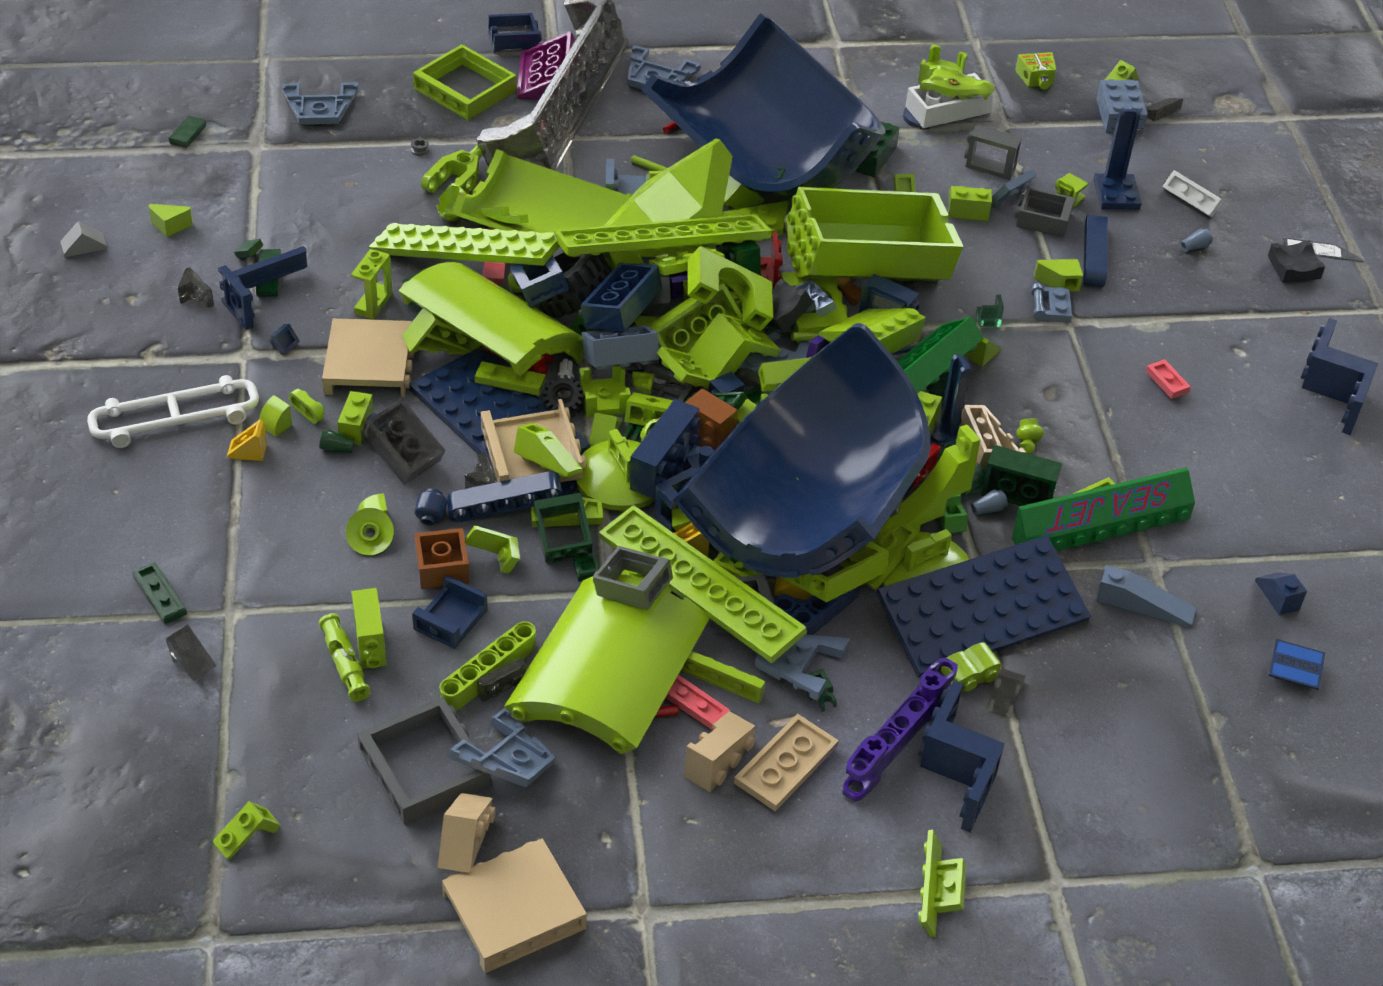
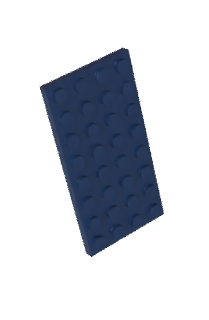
(459, 400)
(986, 599)

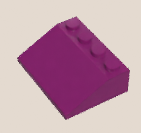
(540, 65)

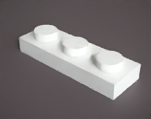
(1192, 193)

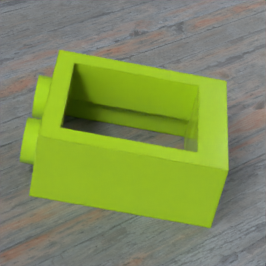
(369, 628)

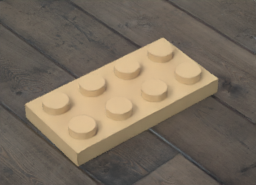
(786, 762)

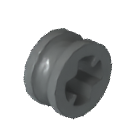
(419, 146)

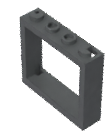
(436, 798)

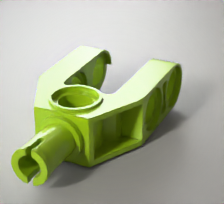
(460, 163)

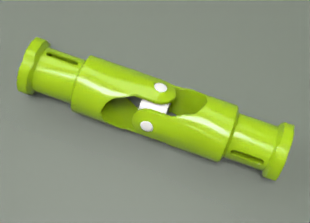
(344, 657)

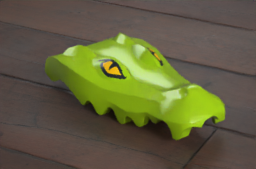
(953, 82)

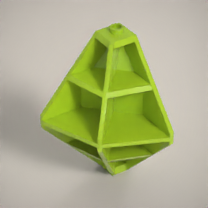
(682, 192)

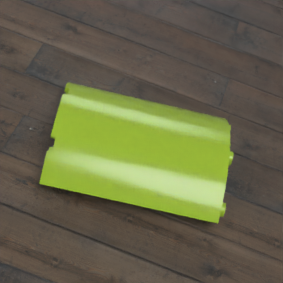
(547, 196)
(491, 315)
(609, 664)

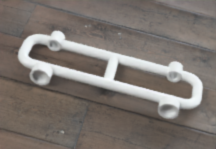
(121, 436)

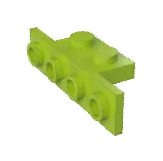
(942, 884)

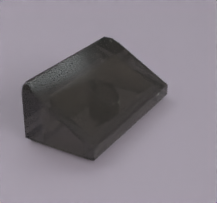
(1164, 108)

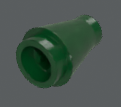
(335, 442)

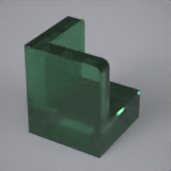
(990, 314)

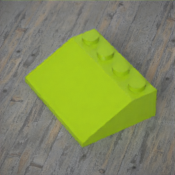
(892, 326)

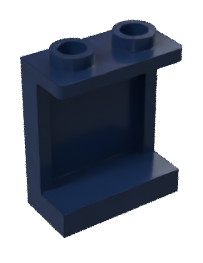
(451, 613)

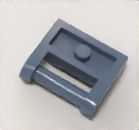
(1014, 187)
(1058, 303)

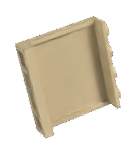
(367, 354)
(501, 438)
(515, 904)

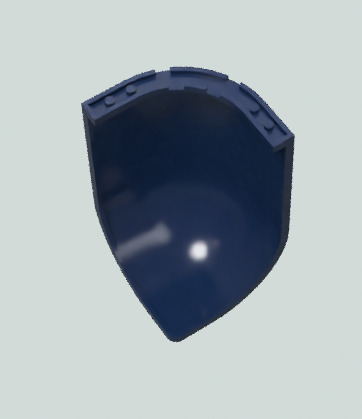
(773, 110)
(848, 435)

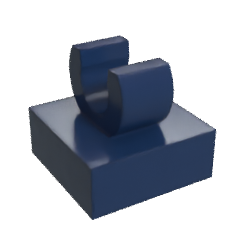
(284, 339)

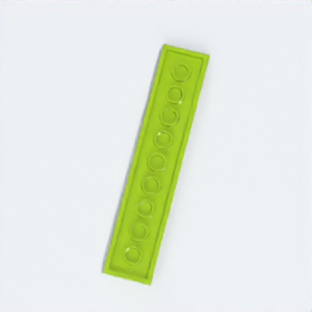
(662, 234)
(467, 244)
(709, 586)

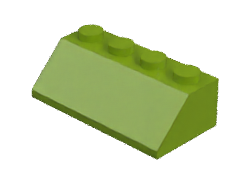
(688, 321)

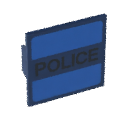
(1297, 664)

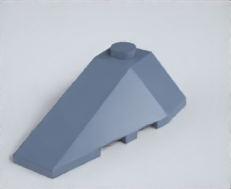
(1136, 594)

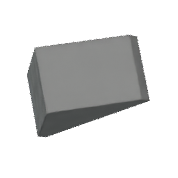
(82, 240)

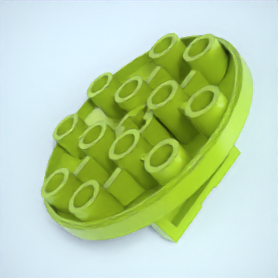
(609, 474)
(927, 555)

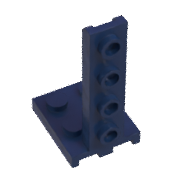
(1115, 186)
(238, 282)
(950, 418)

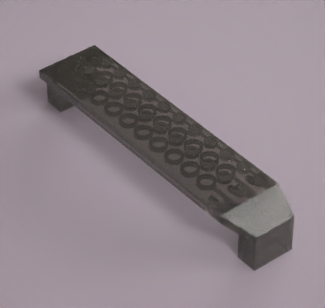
(554, 122)

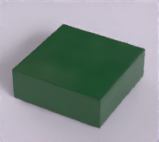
(248, 248)
(586, 566)

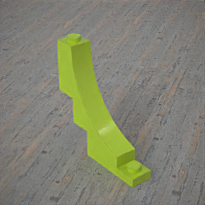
(949, 478)

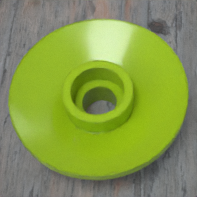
(368, 519)

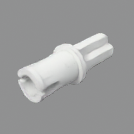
(566, 368)

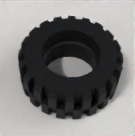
(582, 276)

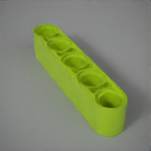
(514, 644)

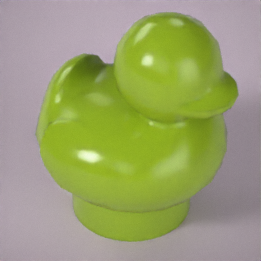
(1030, 434)

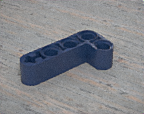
(815, 612)

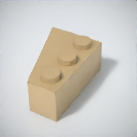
(464, 831)

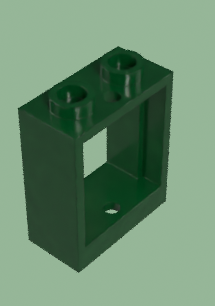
(560, 506)

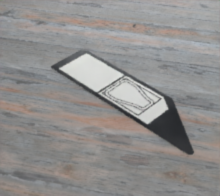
(1326, 249)

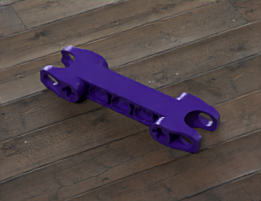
(881, 749)

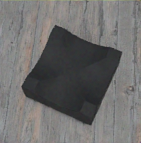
(1296, 262)
(788, 305)

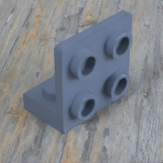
(622, 183)

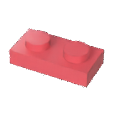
(1168, 379)

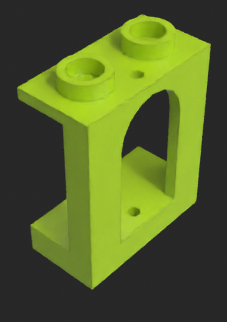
(375, 294)

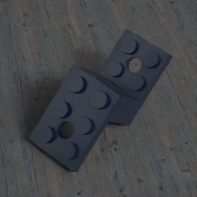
(1338, 375)
(961, 754)

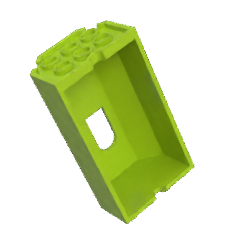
(870, 234)

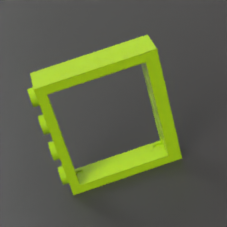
(426, 82)
(871, 563)

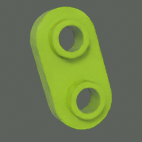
(306, 406)

